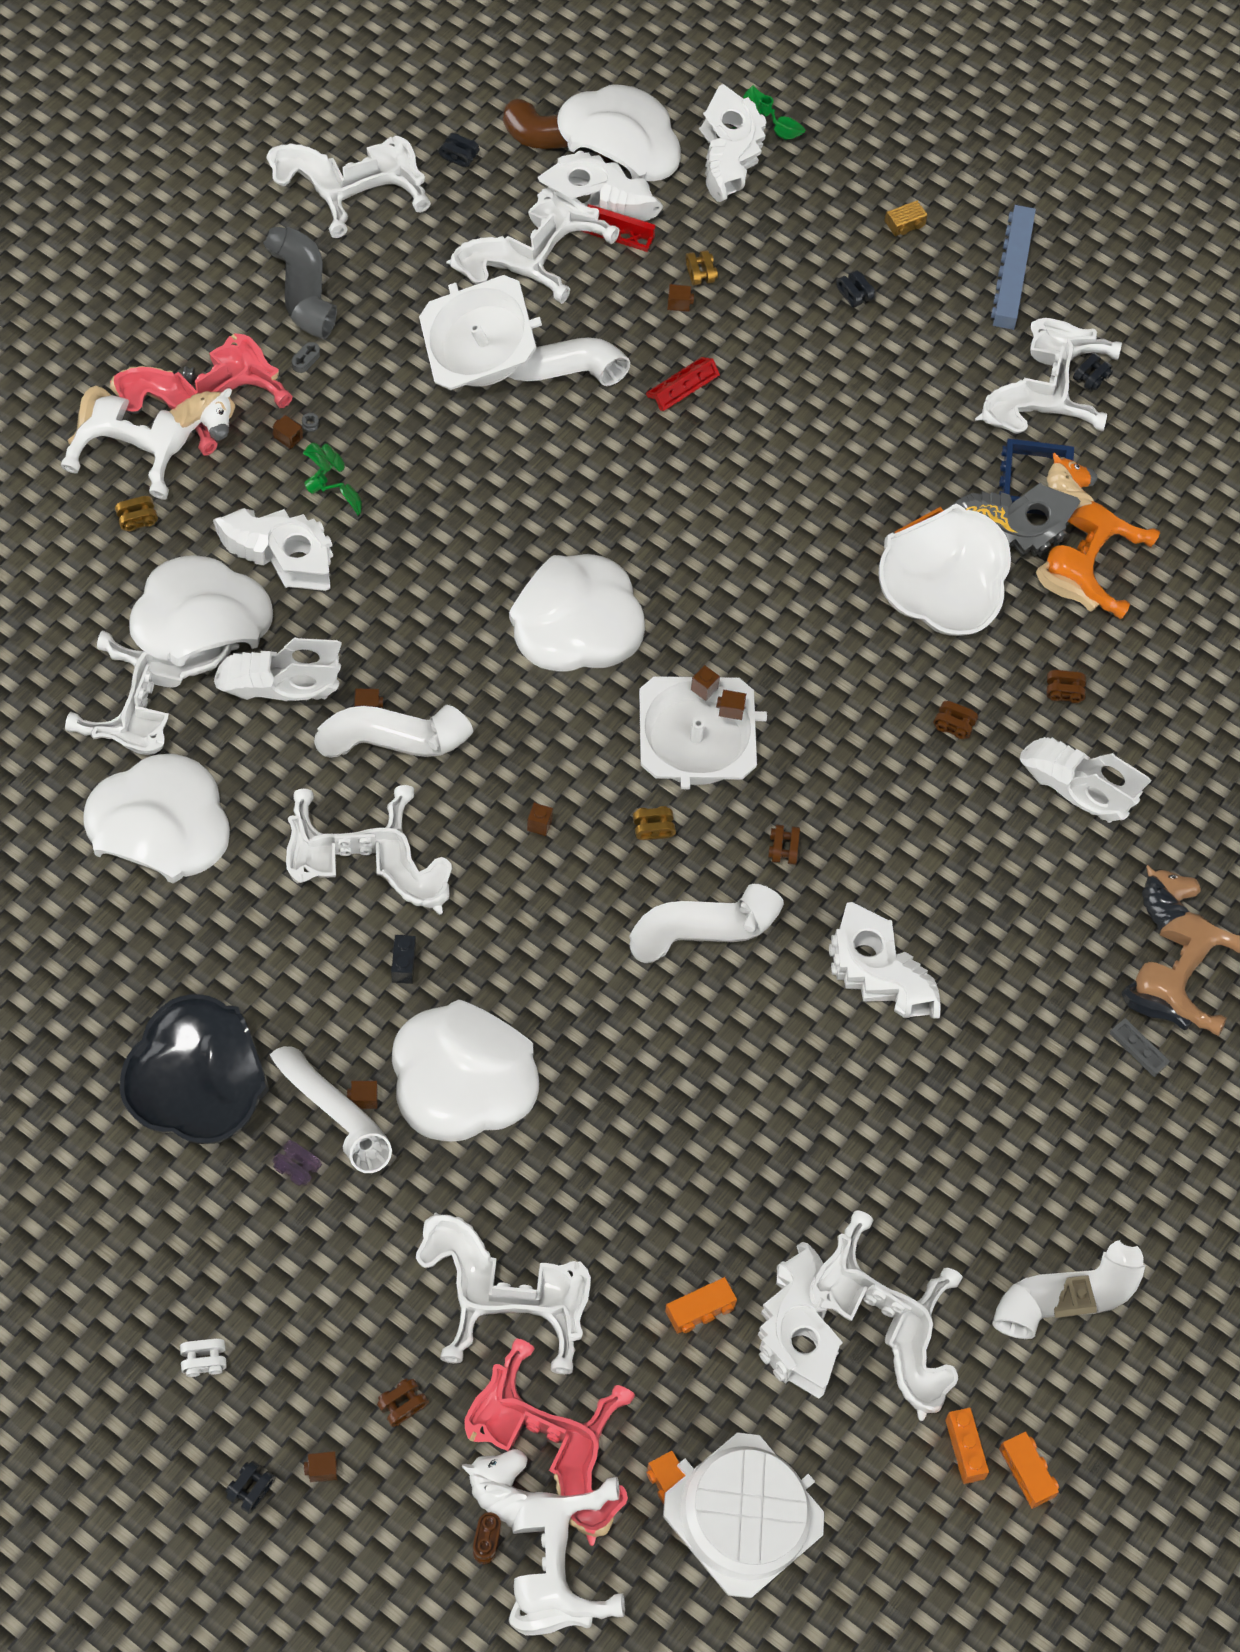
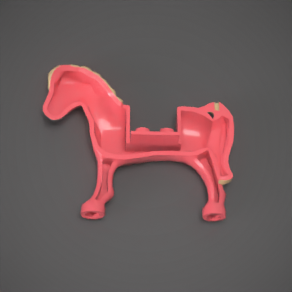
(232, 368)
(504, 1414)

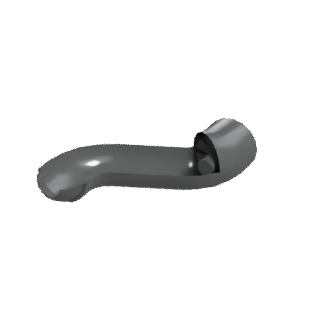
(302, 280)

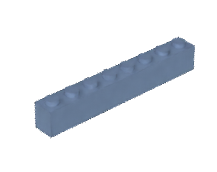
(1014, 267)

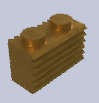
(906, 218)

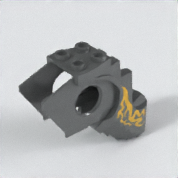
(1013, 518)

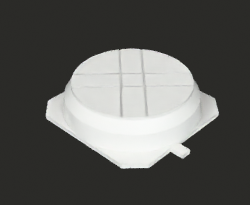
(478, 333)
(687, 737)
(744, 1514)

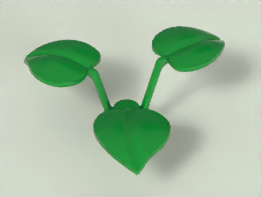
(785, 127)
(318, 480)

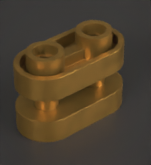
(708, 271)
(136, 513)
(654, 823)

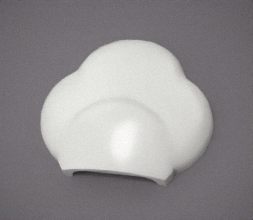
(624, 127)
(947, 571)
(198, 607)
(578, 614)
(159, 816)
(462, 1072)

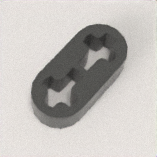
(303, 356)

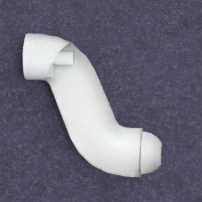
(573, 356)
(393, 731)
(704, 922)
(366, 1143)
(1039, 1295)

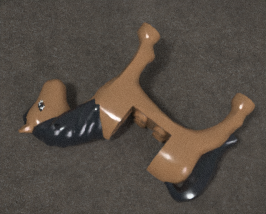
(1159, 987)

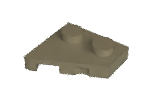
(1076, 1298)

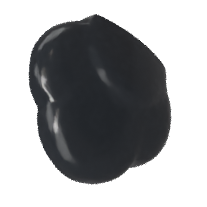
(194, 1071)

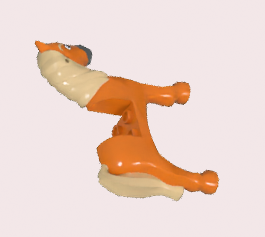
(1070, 570)

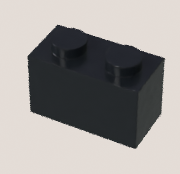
(403, 959)

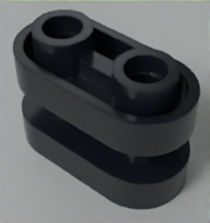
(459, 150)
(855, 288)
(1095, 379)
(249, 1473)

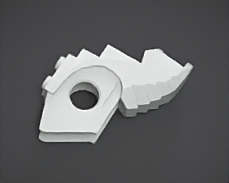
(735, 148)
(604, 182)
(275, 539)
(279, 675)
(1081, 778)
(886, 974)
(792, 1315)

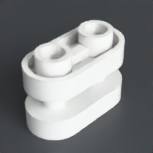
(194, 1366)

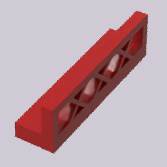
(635, 228)
(684, 383)

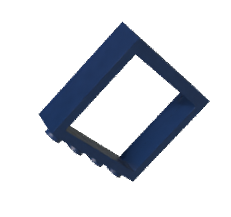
(1028, 448)

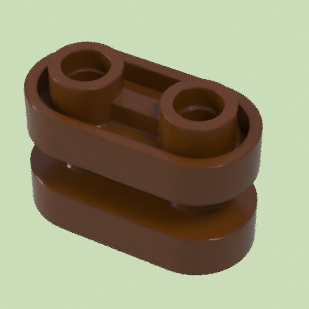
(1066, 686)
(955, 719)
(776, 851)
(389, 1400)
(486, 1538)

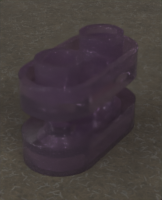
(297, 1174)

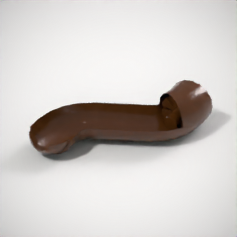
(532, 129)

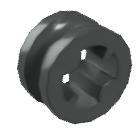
(189, 374)
(310, 417)

